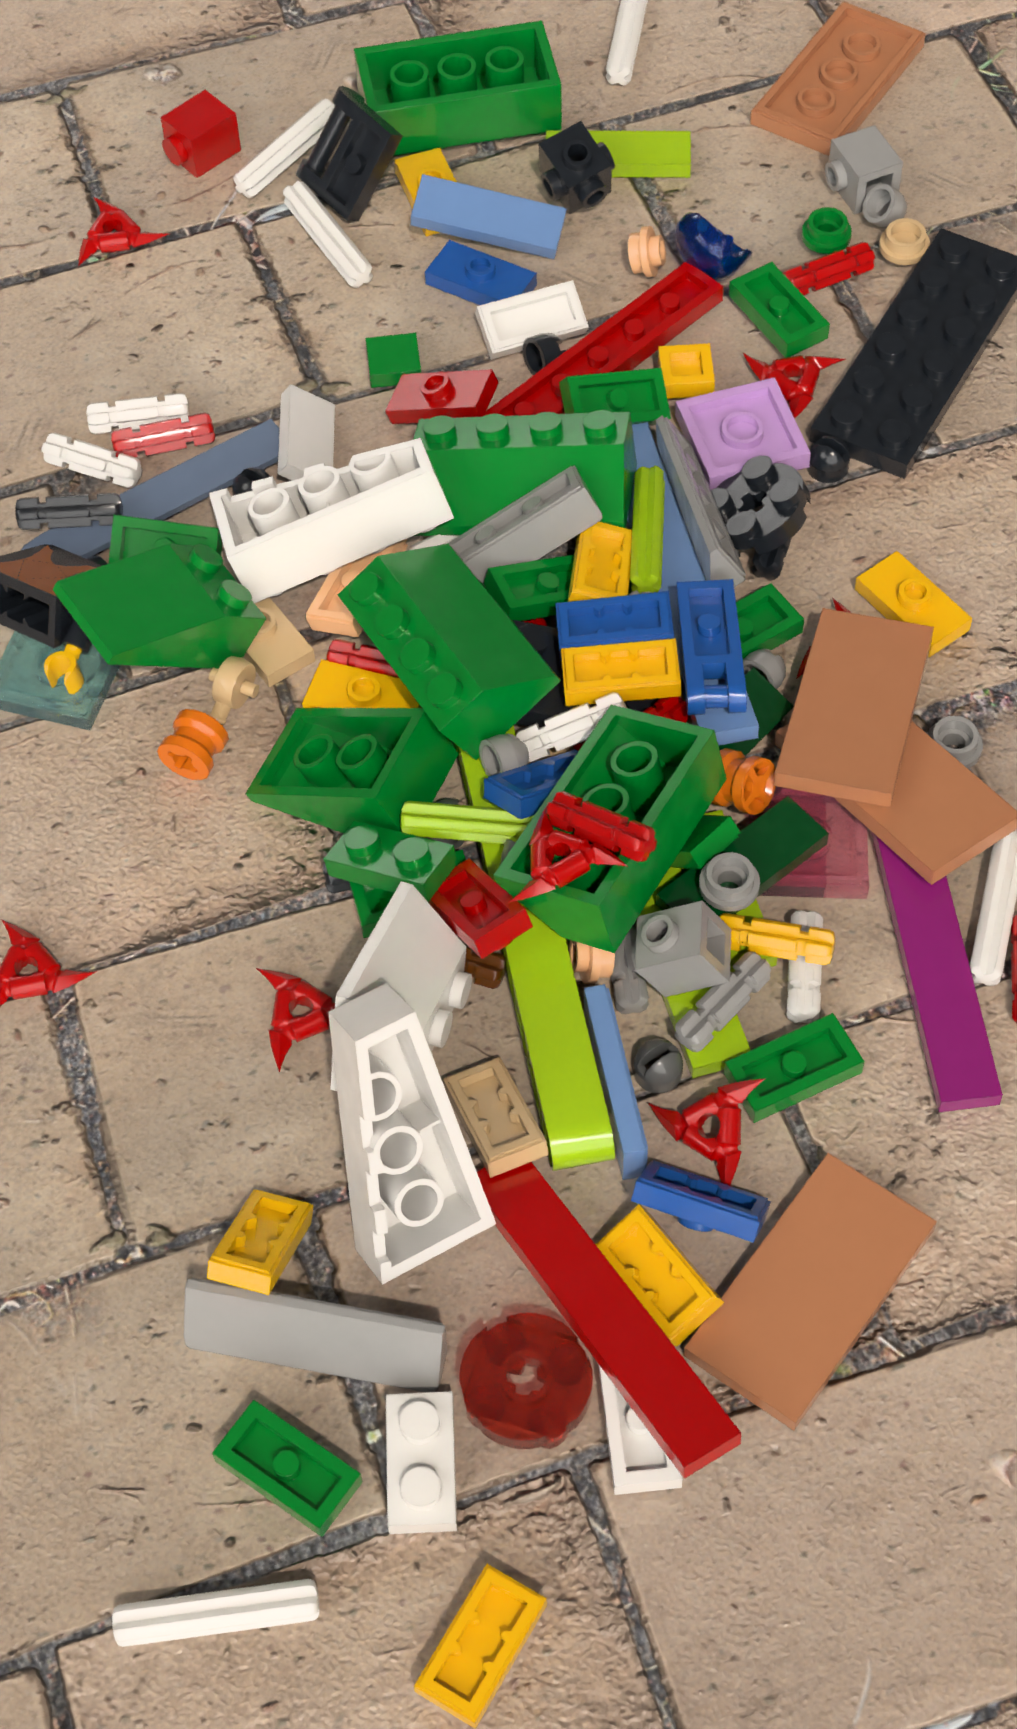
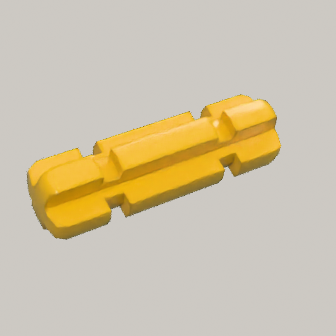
(781, 939)

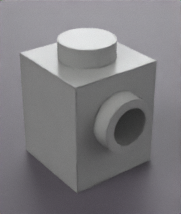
(860, 163)
(682, 949)

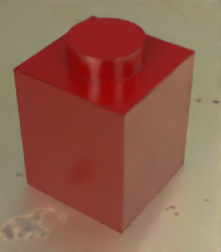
(200, 134)

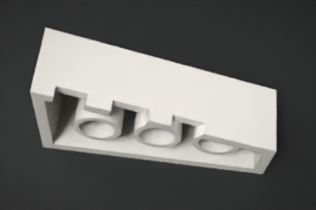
(328, 517)
(401, 1140)

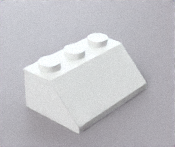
(418, 959)

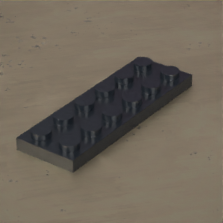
(921, 353)

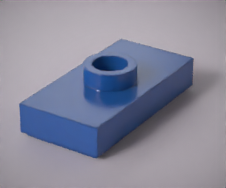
(477, 275)
(614, 620)
(526, 787)
(701, 1202)

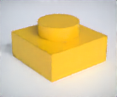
(687, 370)

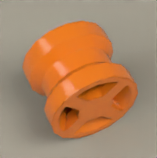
(193, 744)
(747, 783)

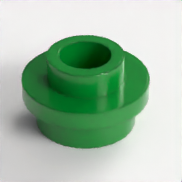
(826, 231)

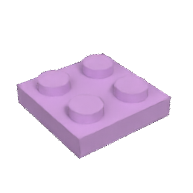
(739, 425)

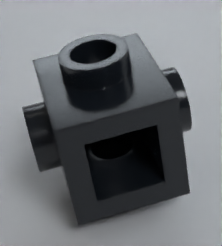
(575, 168)

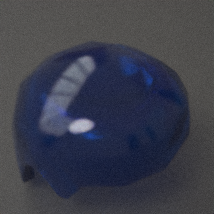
(708, 247)

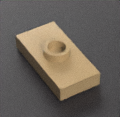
(278, 646)
(495, 1117)

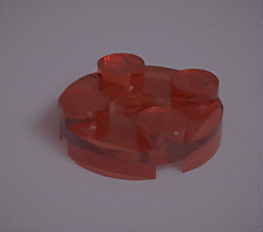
(543, 1415)

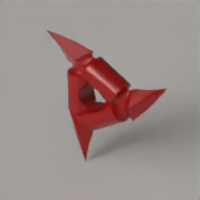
(112, 218)
(796, 393)
(550, 842)
(29, 951)
(286, 1027)
(689, 1125)

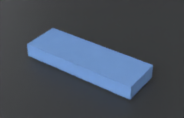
(488, 216)
(615, 1082)

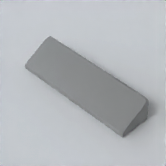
(697, 506)
(530, 525)
(315, 1335)

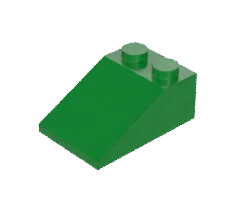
(163, 608)
(353, 766)

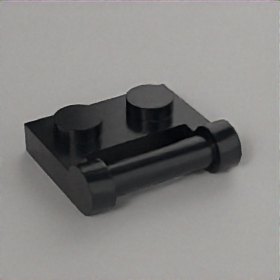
(358, 159)

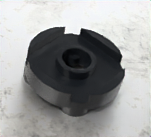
(766, 484)

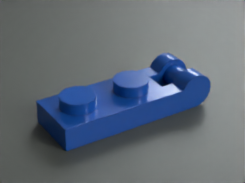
(711, 646)

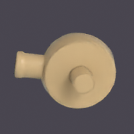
(232, 686)

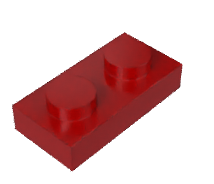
(479, 909)

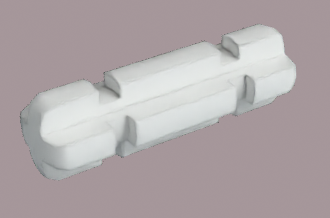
(136, 412)
(92, 460)
(566, 728)
(804, 977)

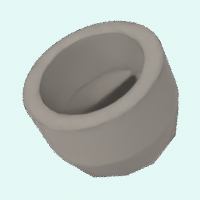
(884, 205)
(766, 663)
(502, 753)

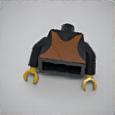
(36, 611)

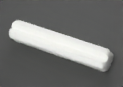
(625, 41)
(283, 150)
(328, 234)
(996, 913)
(215, 1612)

